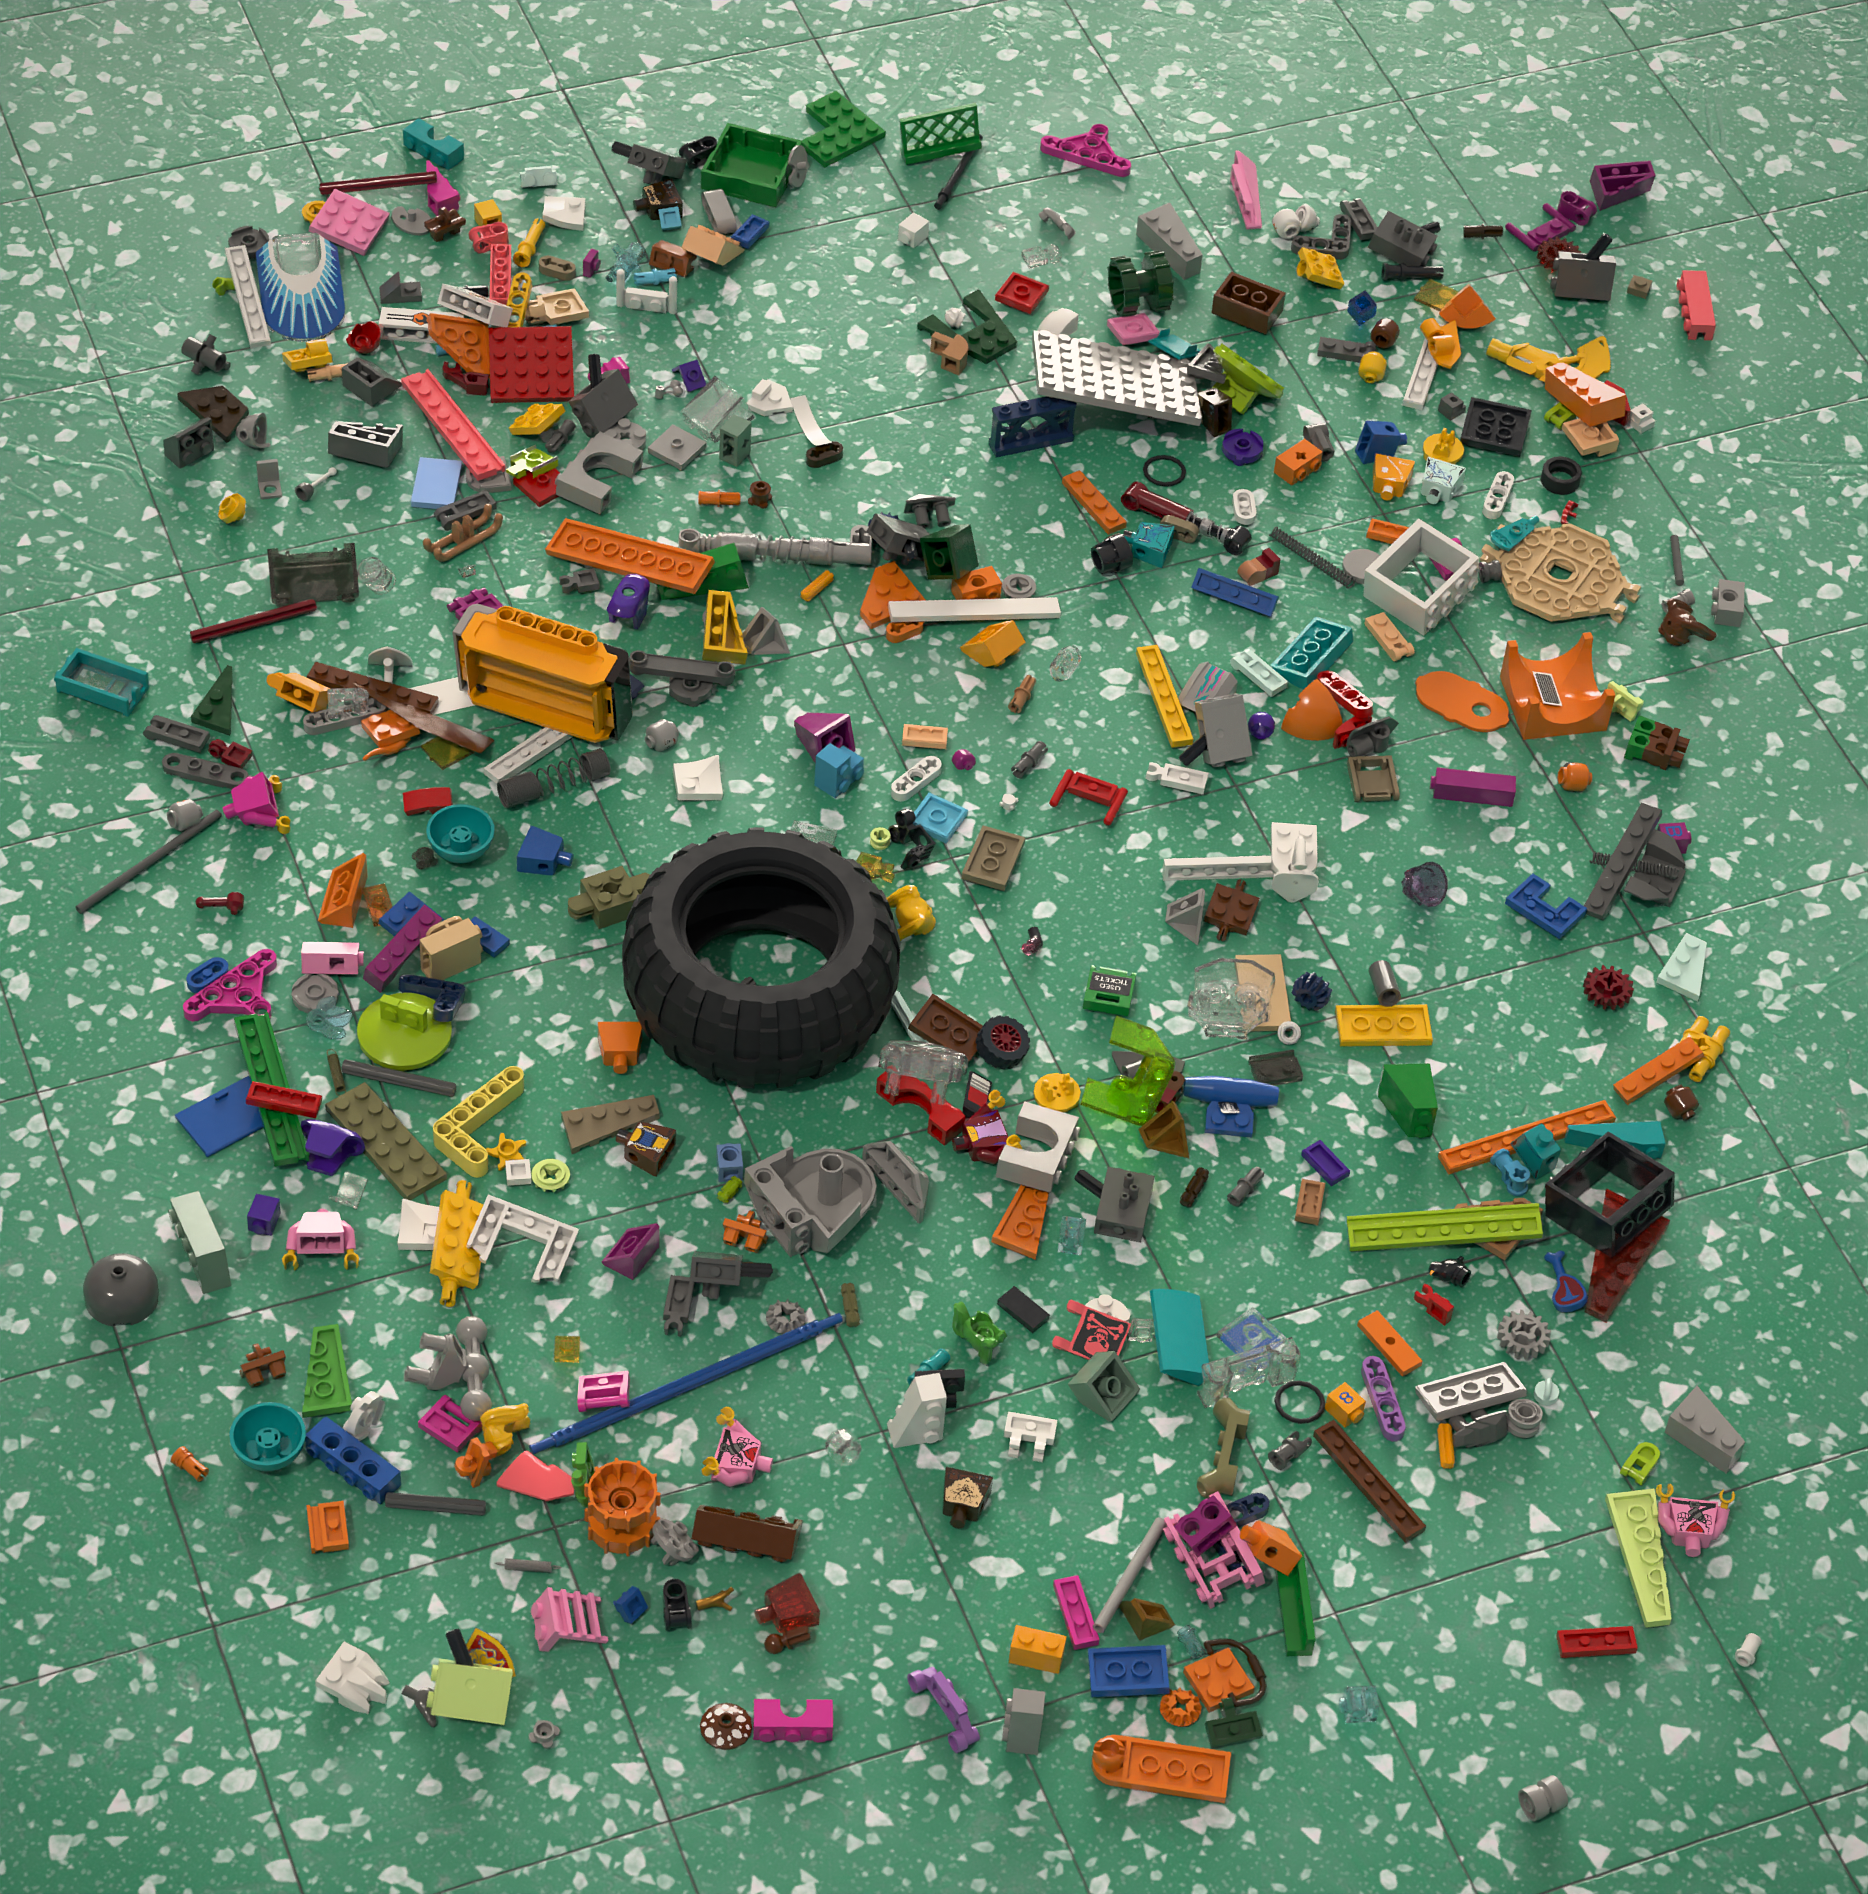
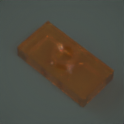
(377, 901)

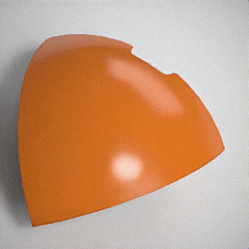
(1467, 309)
(1314, 716)

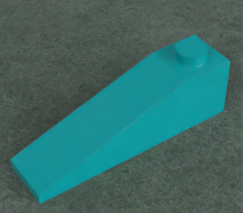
(1641, 1135)

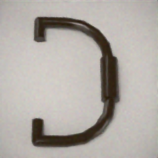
(1253, 1663)

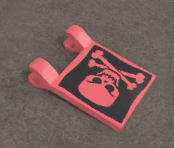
(1094, 1332)

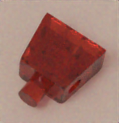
(789, 1605)

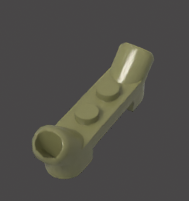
(1235, 1425)

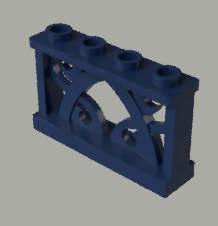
(1047, 434)

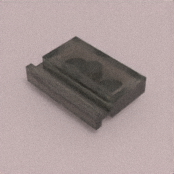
(1276, 1068)

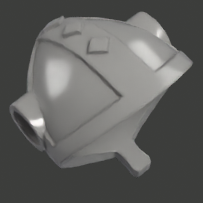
(248, 432)

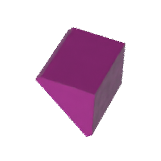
(633, 1250)

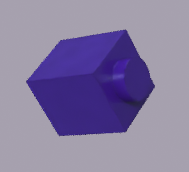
(263, 1214)

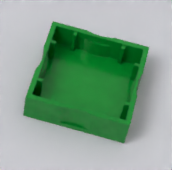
(749, 165)

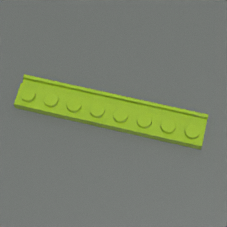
(1444, 1227)

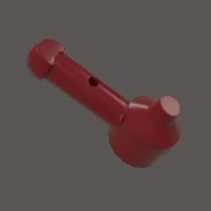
(233, 902)

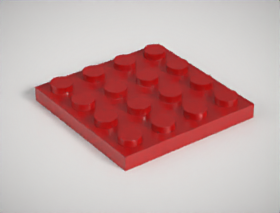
(531, 364)

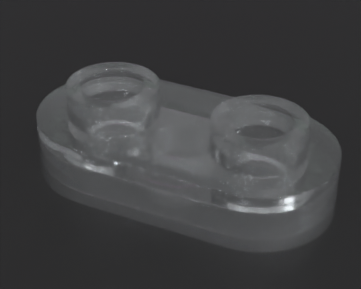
(1065, 663)

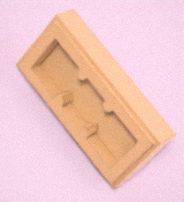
(924, 736)

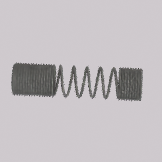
(527, 787)

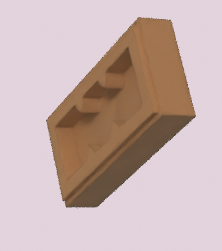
(1309, 1201)

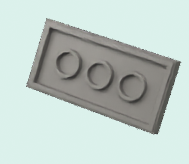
(1470, 1391)

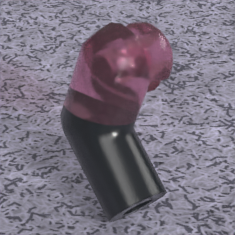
(1034, 943)

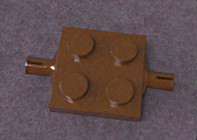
(1231, 909)

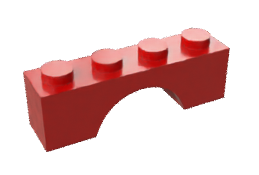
(944, 1119)

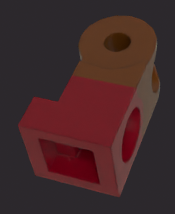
(1172, 1092)

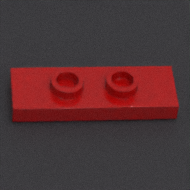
(284, 1099)

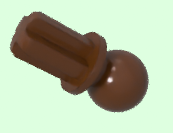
(775, 1643)

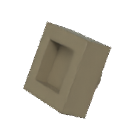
(1639, 286)

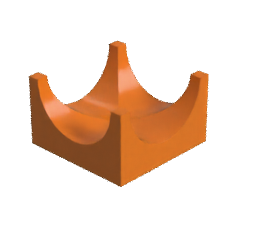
(1582, 704)

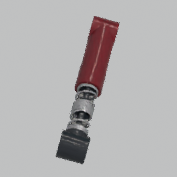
(1139, 497)

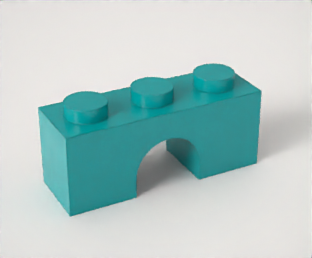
(443, 152)

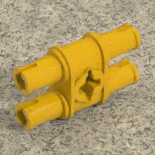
(1711, 1046)

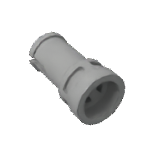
(1685, 596)

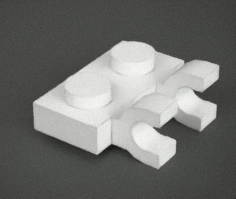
(1030, 1429)

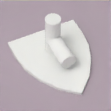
(389, 657)

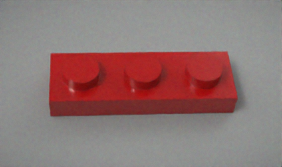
(1596, 1641)

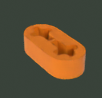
(901, 631)

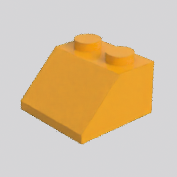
(994, 644)

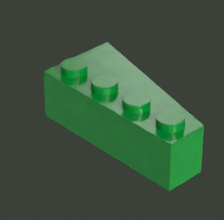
(724, 575)

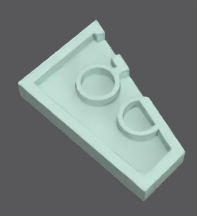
(1685, 967)

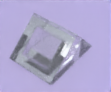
(468, 570)

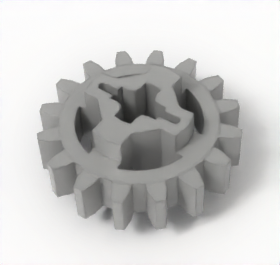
(1523, 1334)

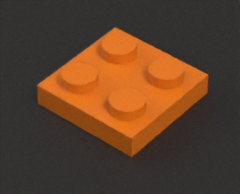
(388, 728)
(1217, 1677)

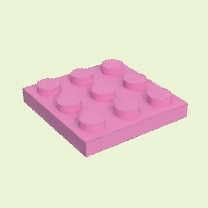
(349, 222)

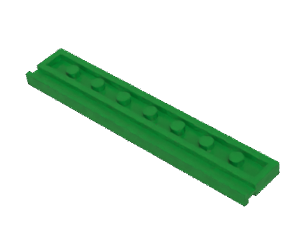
(266, 1067)

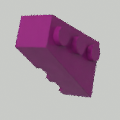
(1620, 182)

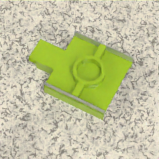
(533, 460)

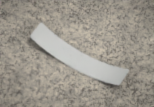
(807, 421)

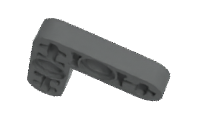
(1338, 246)

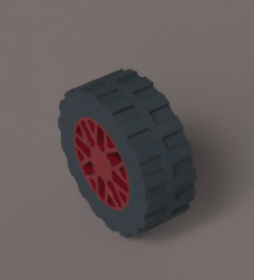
(1002, 1042)

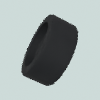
(1560, 486)

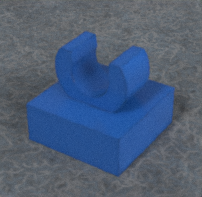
(631, 1605)

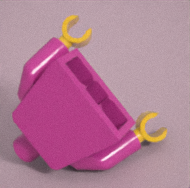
(256, 803)

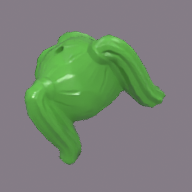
(977, 1331)

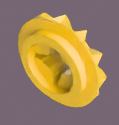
(309, 210)

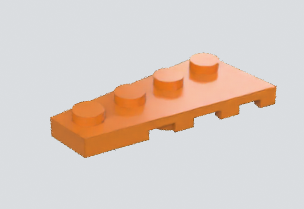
(1023, 1222)

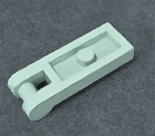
(1259, 672)

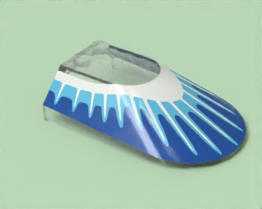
(300, 286)

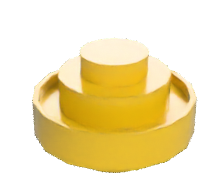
(232, 508)

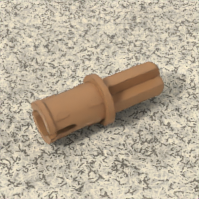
(1022, 694)

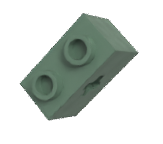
(735, 440)

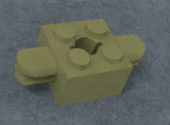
(604, 906)

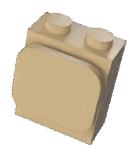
(450, 948)

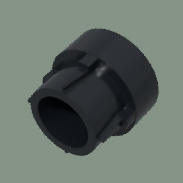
(1112, 554)

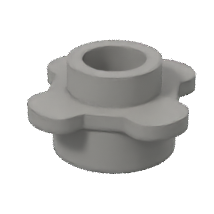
(547, 1727)

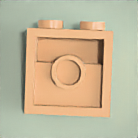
(1591, 439)

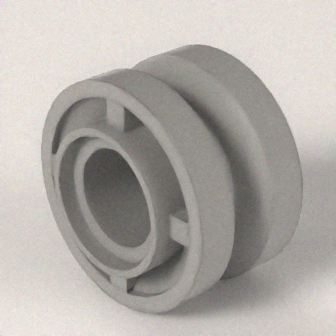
(1524, 1418)

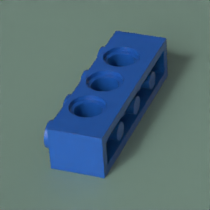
(348, 1448)

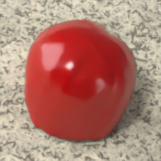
(364, 337)

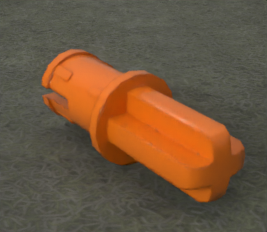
(719, 498)

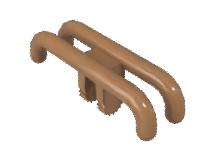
(464, 535)

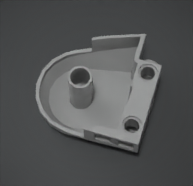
(810, 1197)

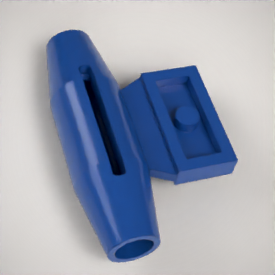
(1244, 1092)

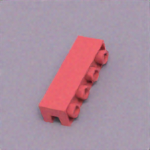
(500, 272)
(1696, 304)

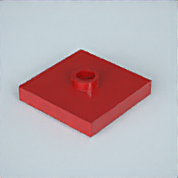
(1021, 292)
(538, 489)

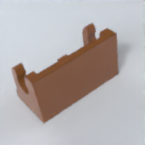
(669, 256)

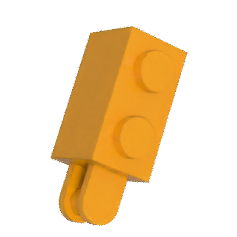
(299, 690)

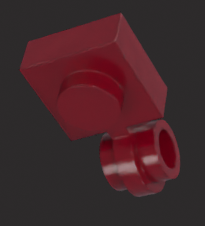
(234, 755)

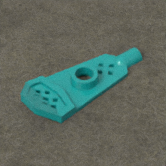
(1507, 538)

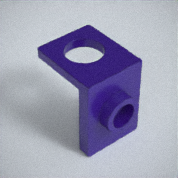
(691, 375)

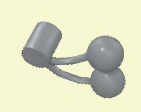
(675, 385)

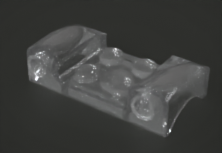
(1271, 1362)

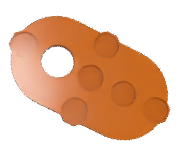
(1455, 697)

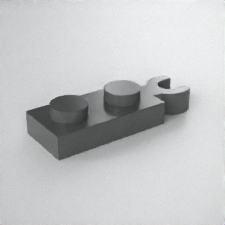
(678, 1303)

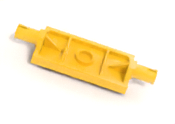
(450, 1257)

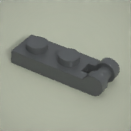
(1360, 218)
(1344, 349)
(471, 506)
(176, 733)

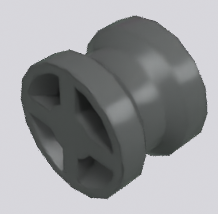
(1490, 571)

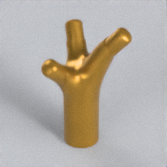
(715, 1600)

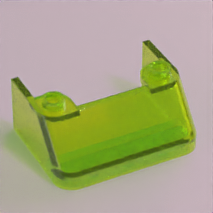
(1135, 1097)

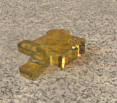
(874, 866)

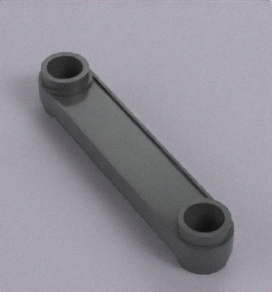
(676, 667)

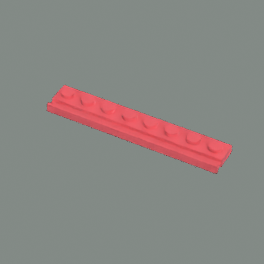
(453, 425)

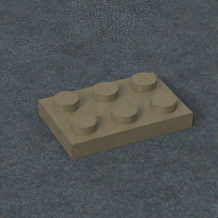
(993, 858)

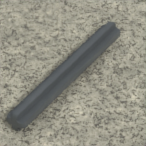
(398, 1077)

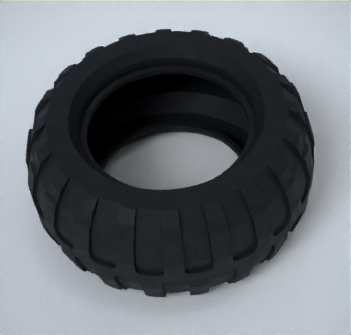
(750, 1029)

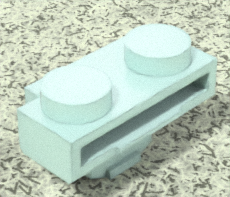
(538, 177)

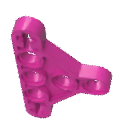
(1079, 146)
(228, 998)

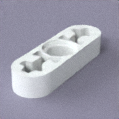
(1500, 502)
(912, 787)

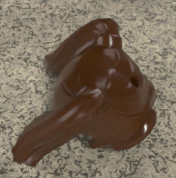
(1680, 624)

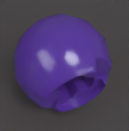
(1261, 725)

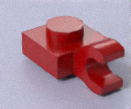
(1437, 1306)

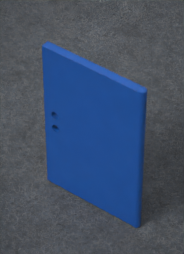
(221, 1122)

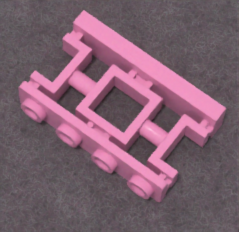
(1230, 1543)

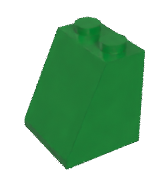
(1409, 1097)

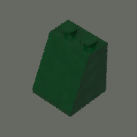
(949, 552)

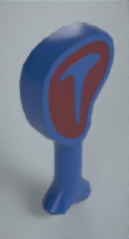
(1570, 1291)

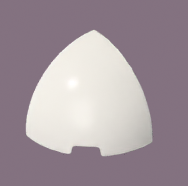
(1060, 322)

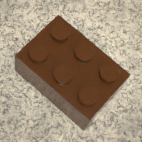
(1248, 302)

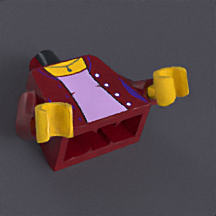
(985, 1133)

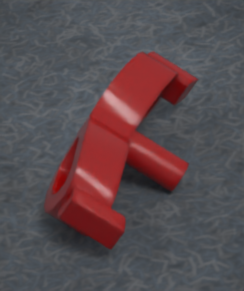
(1567, 511)

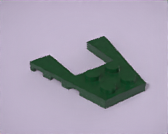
(984, 341)

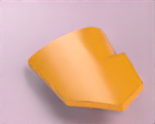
(1442, 342)

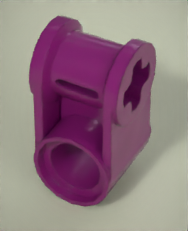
(1574, 207)

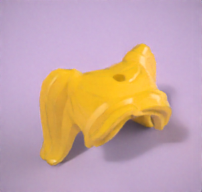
(911, 912)
(500, 1424)

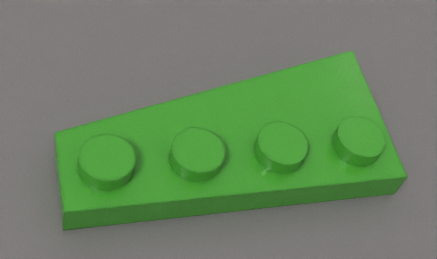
(327, 1379)

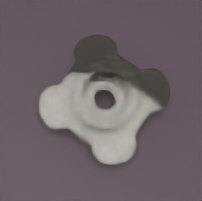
(424, 858)

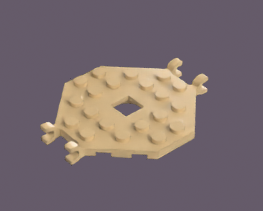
(1587, 592)

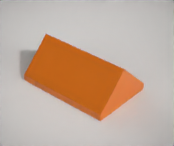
(344, 893)

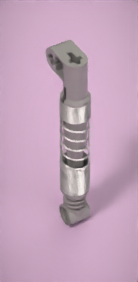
(812, 551)

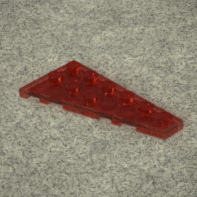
(1614, 1275)

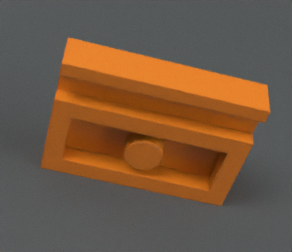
(327, 1527)

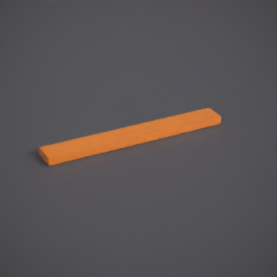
(1482, 1150)

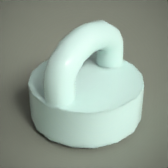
(1546, 1392)

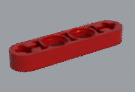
(1346, 694)

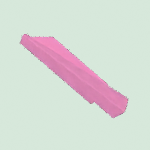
(1245, 187)

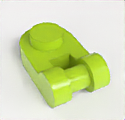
(1564, 412)
(1644, 1455)

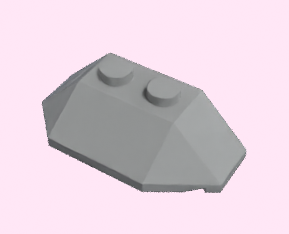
(899, 1176)

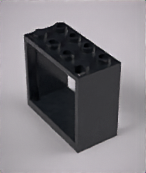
(1631, 1219)

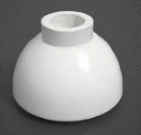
(1307, 217)

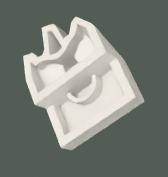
(353, 1679)

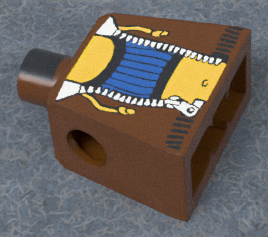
(647, 1146)

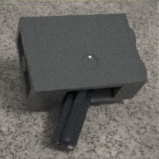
(1585, 274)
(603, 400)
(897, 538)

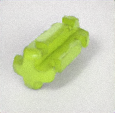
(729, 1189)

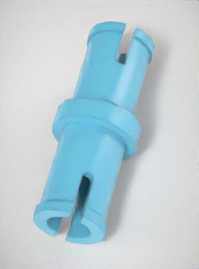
(654, 276)

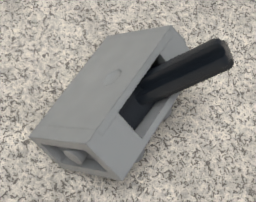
(1221, 731)

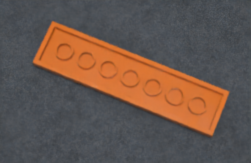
(630, 555)

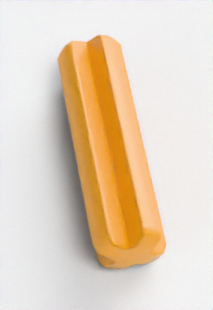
(817, 585)
(1446, 1445)

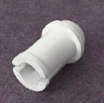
(1746, 1653)

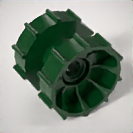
(1152, 282)

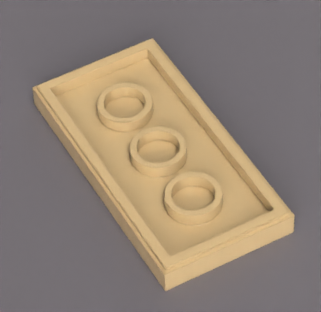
(1279, 1001)

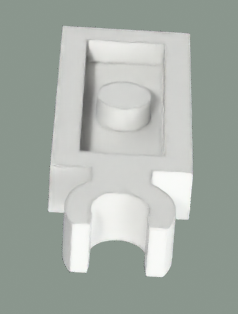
(1178, 777)

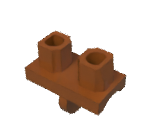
(253, 1369)

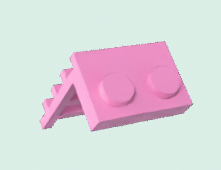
(554, 1619)

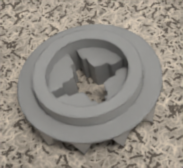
(1025, 583)
(778, 1322)

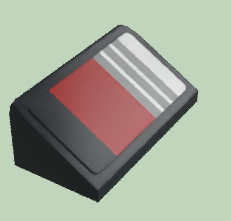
(976, 1093)

